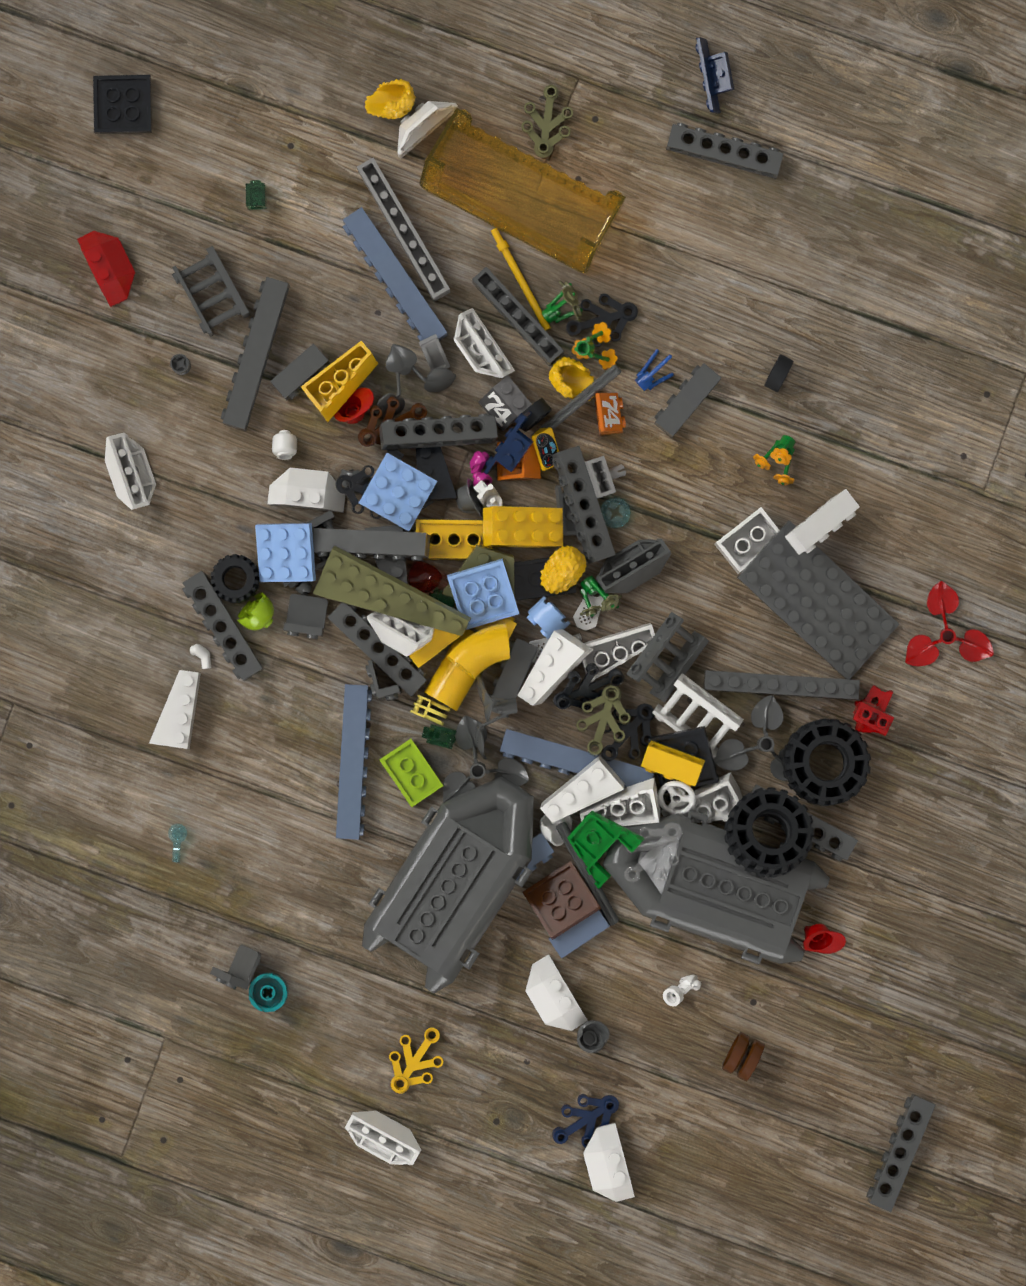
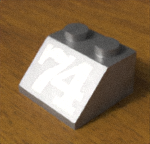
(505, 402)

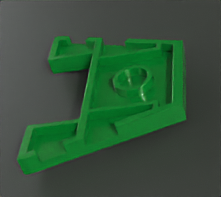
(595, 837)

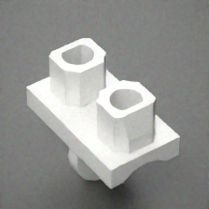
(488, 495)

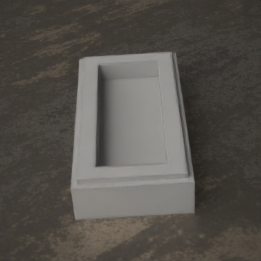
(434, 353)

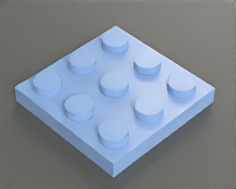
(397, 492)
(285, 552)
(483, 593)

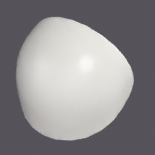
(549, 829)

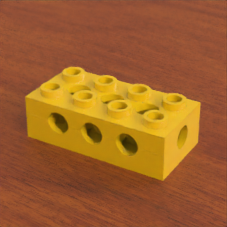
(446, 529)

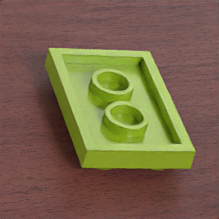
(411, 772)

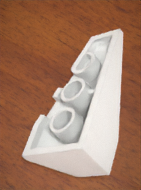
(714, 799)

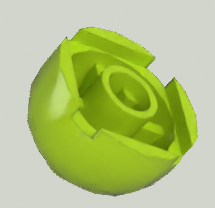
(257, 613)

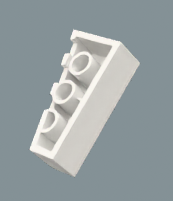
(822, 521)
(617, 648)
(554, 664)
(178, 714)
(584, 789)
(629, 807)

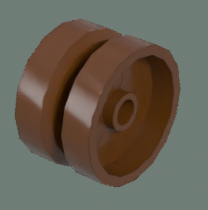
(744, 1057)

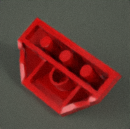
(109, 265)

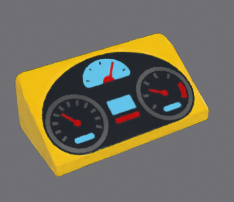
(545, 447)

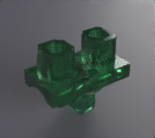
(439, 736)

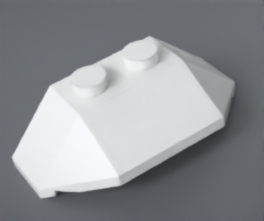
(422, 123)
(480, 347)
(129, 471)
(306, 490)
(400, 634)
(553, 997)
(383, 1137)
(607, 1164)

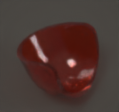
(424, 577)

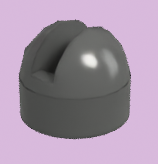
(304, 588)

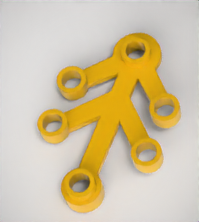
(413, 1063)

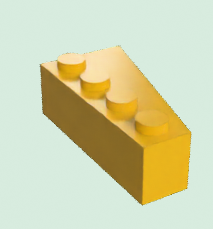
(339, 380)

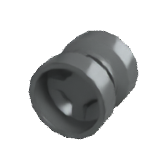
(180, 364)

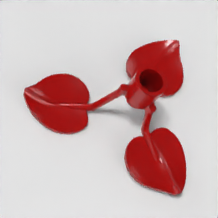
(974, 645)

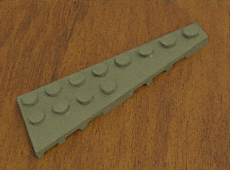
(367, 587)

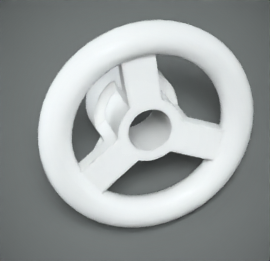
(677, 788)

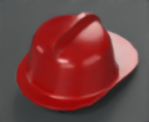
(356, 406)
(822, 940)

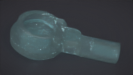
(177, 834)

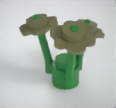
(553, 311)
(591, 587)

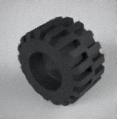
(223, 567)

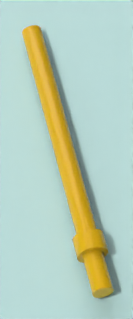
(503, 246)

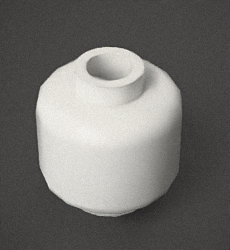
(284, 445)

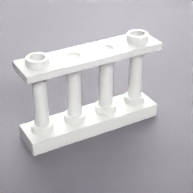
(699, 698)

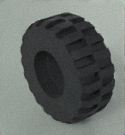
(854, 757)
(785, 810)

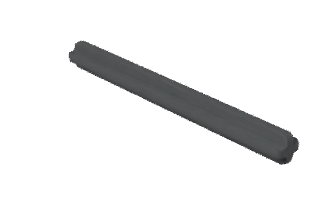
(582, 398)
(598, 894)

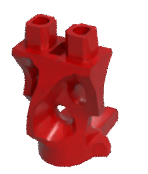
(873, 717)

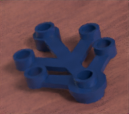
(588, 1117)

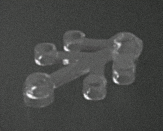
(656, 850)

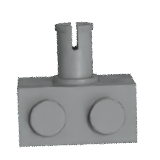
(602, 476)

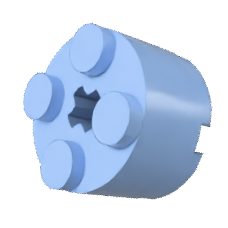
(547, 617)

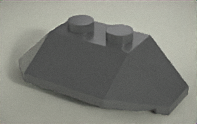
(633, 566)

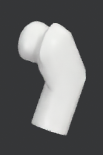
(203, 654)

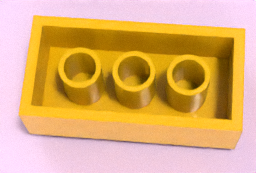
(522, 527)

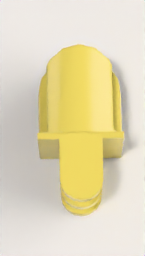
(427, 709)

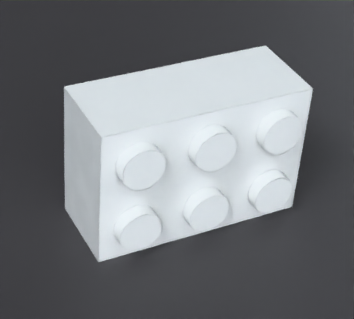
(747, 539)

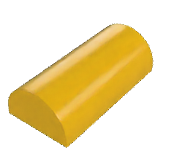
(449, 682)

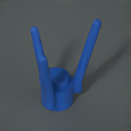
(645, 379)

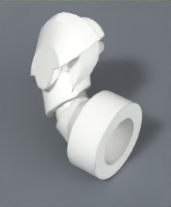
(674, 994)

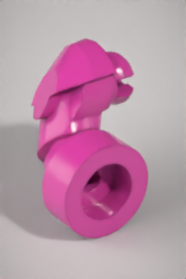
(476, 465)

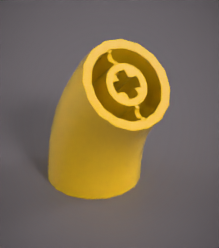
(481, 650)

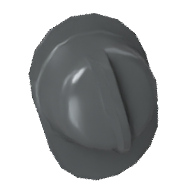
(467, 499)

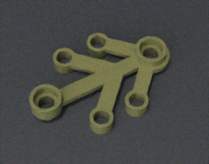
(546, 124)
(604, 717)

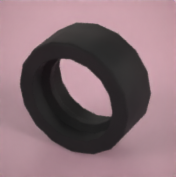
(779, 373)
(539, 410)

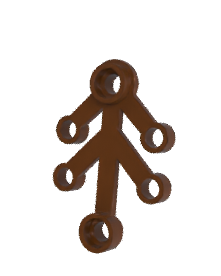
(375, 433)

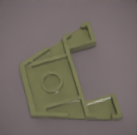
(483, 555)

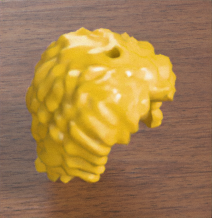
(391, 100)
(570, 377)
(563, 569)

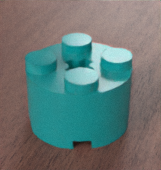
(257, 990)

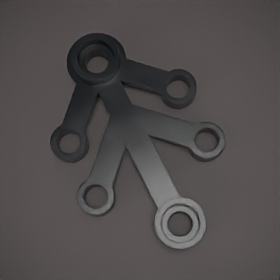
(604, 317)
(352, 486)
(567, 697)
(631, 730)

